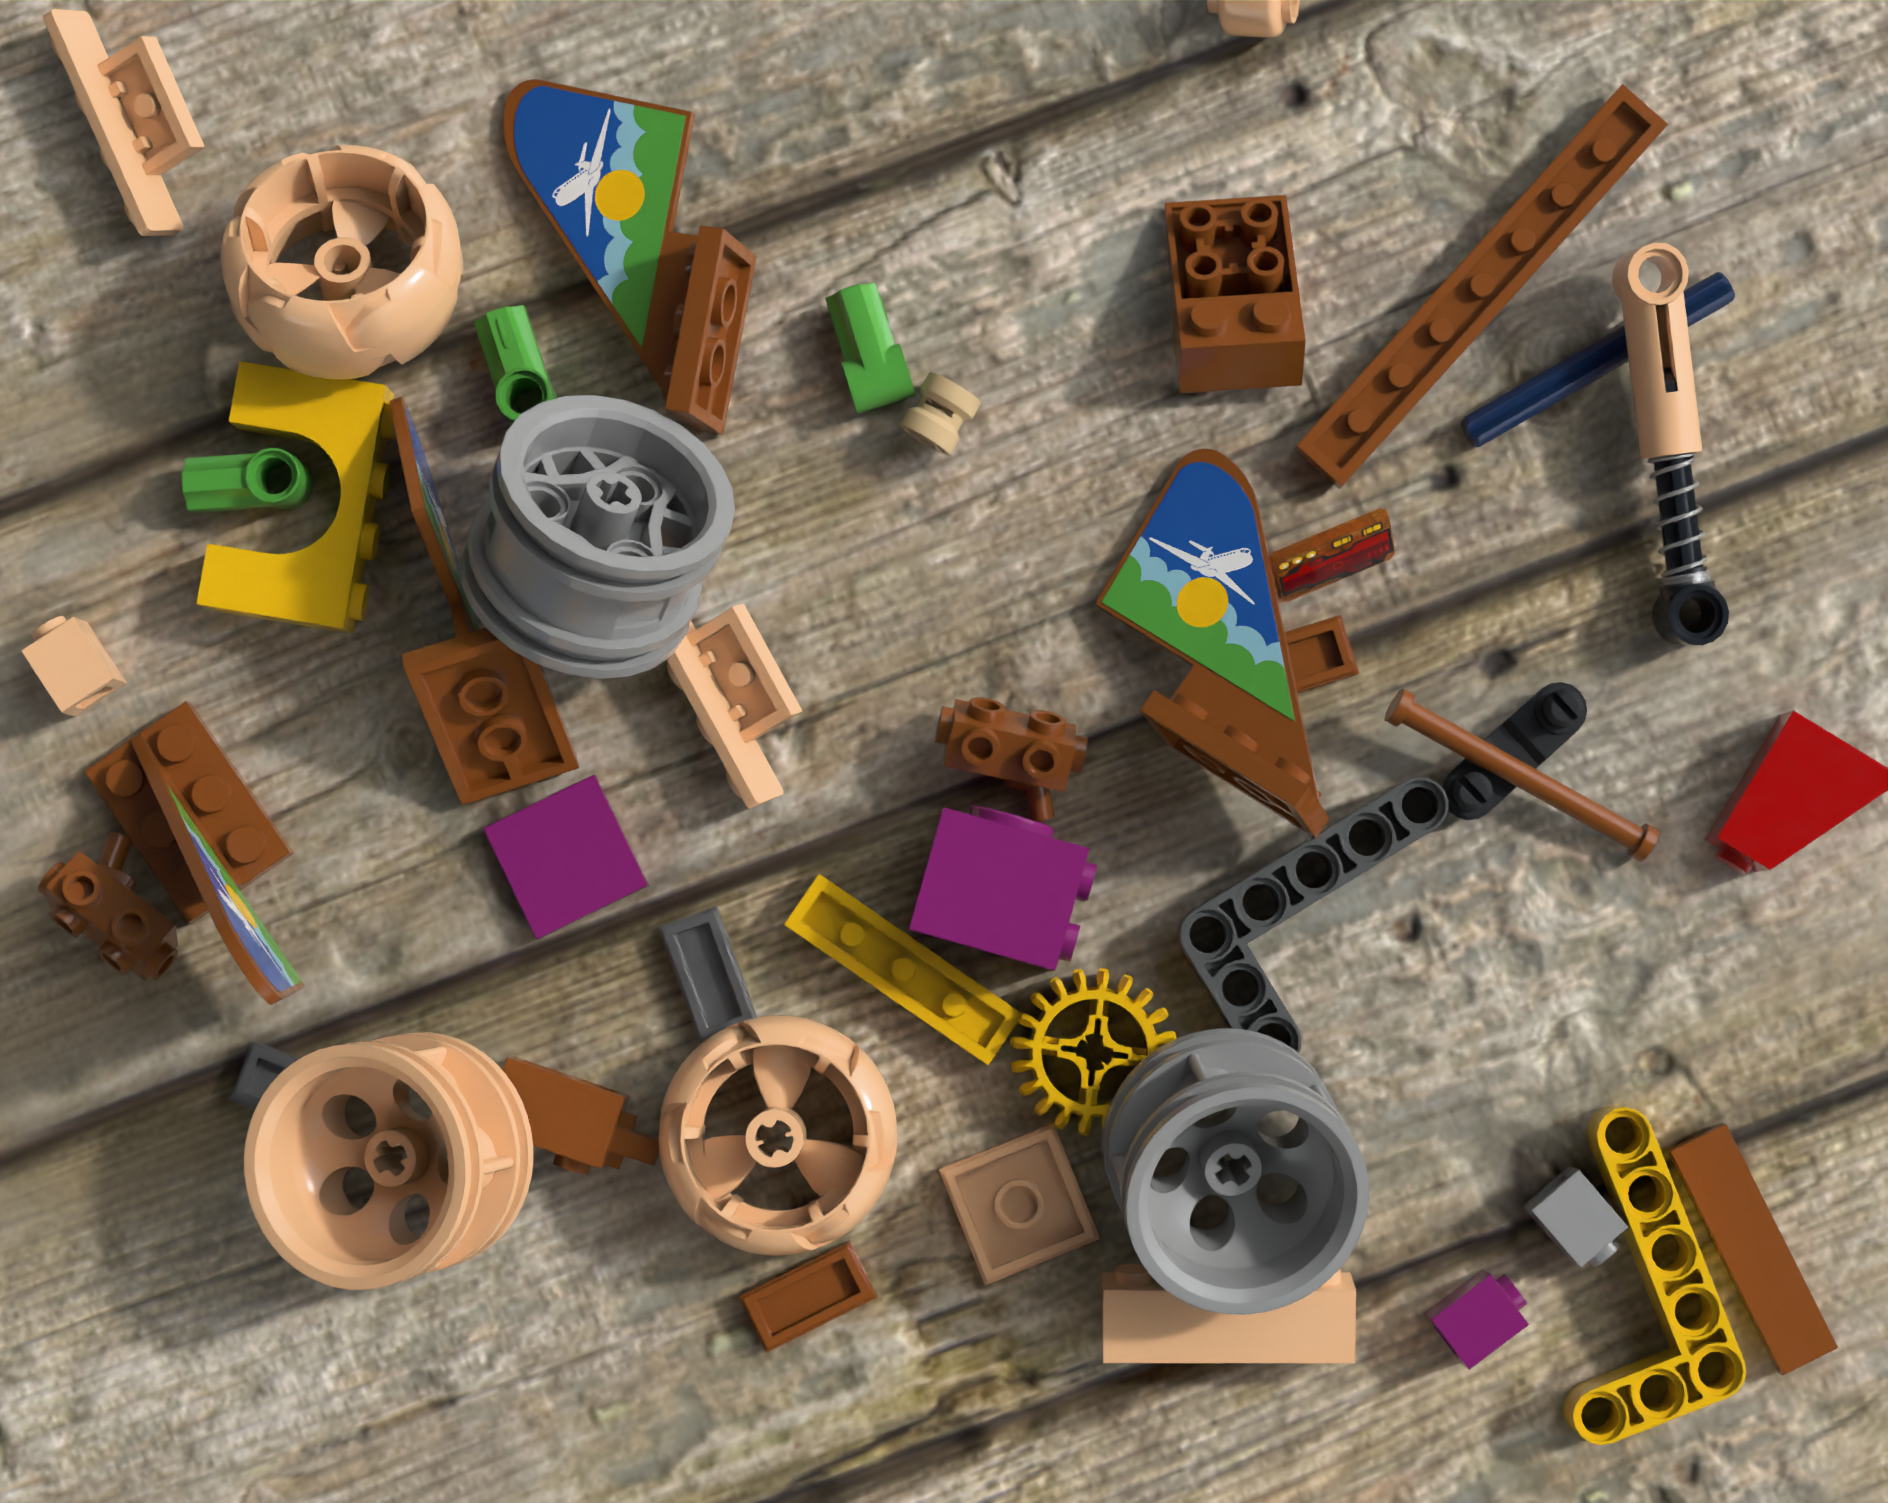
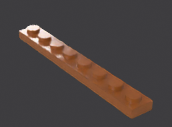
(1480, 286)

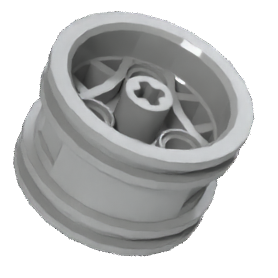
(596, 536)

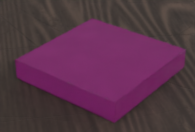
(566, 857)

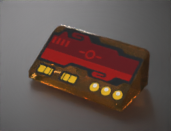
(1333, 555)

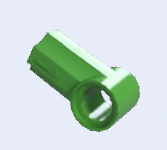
(512, 356)
(872, 361)
(242, 481)

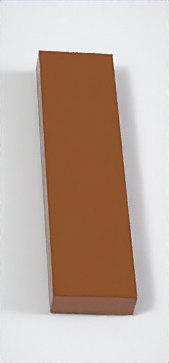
(1752, 1249)

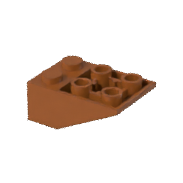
(1234, 294)

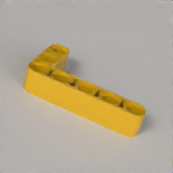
(1664, 1287)

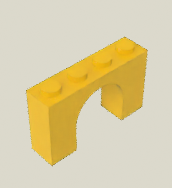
(323, 581)

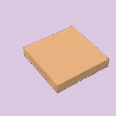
(1019, 1203)

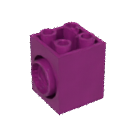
(1003, 887)

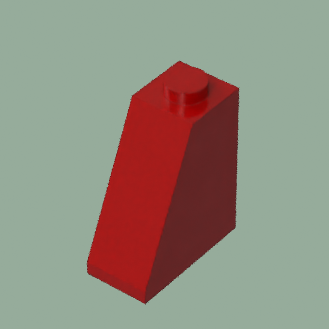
(1793, 794)

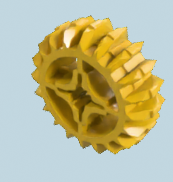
(1044, 1045)

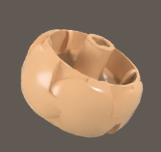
(365, 311)
(708, 1170)

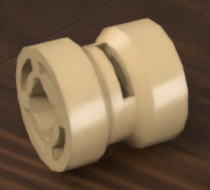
(933, 426)

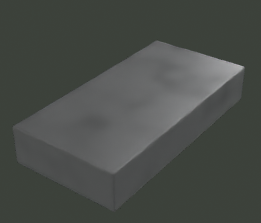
(707, 972)

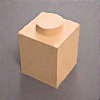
(72, 664)

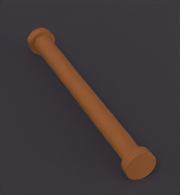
(1637, 839)

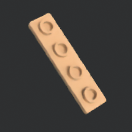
(133, 115)
(735, 697)

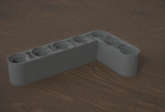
(1292, 897)

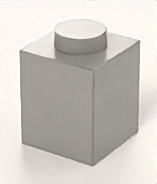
(1577, 1219)

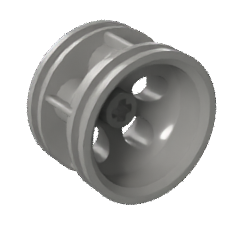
(1260, 1251)

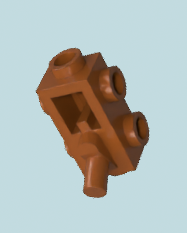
(1021, 748)
(102, 906)

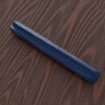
(1581, 369)

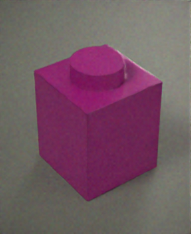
(1478, 1317)

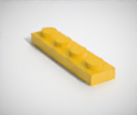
(903, 969)

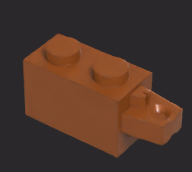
(578, 1119)

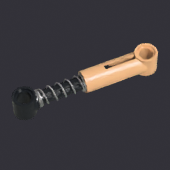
(1669, 435)

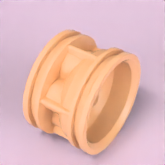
(304, 1147)

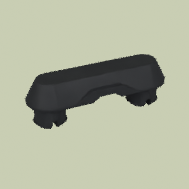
(1528, 735)

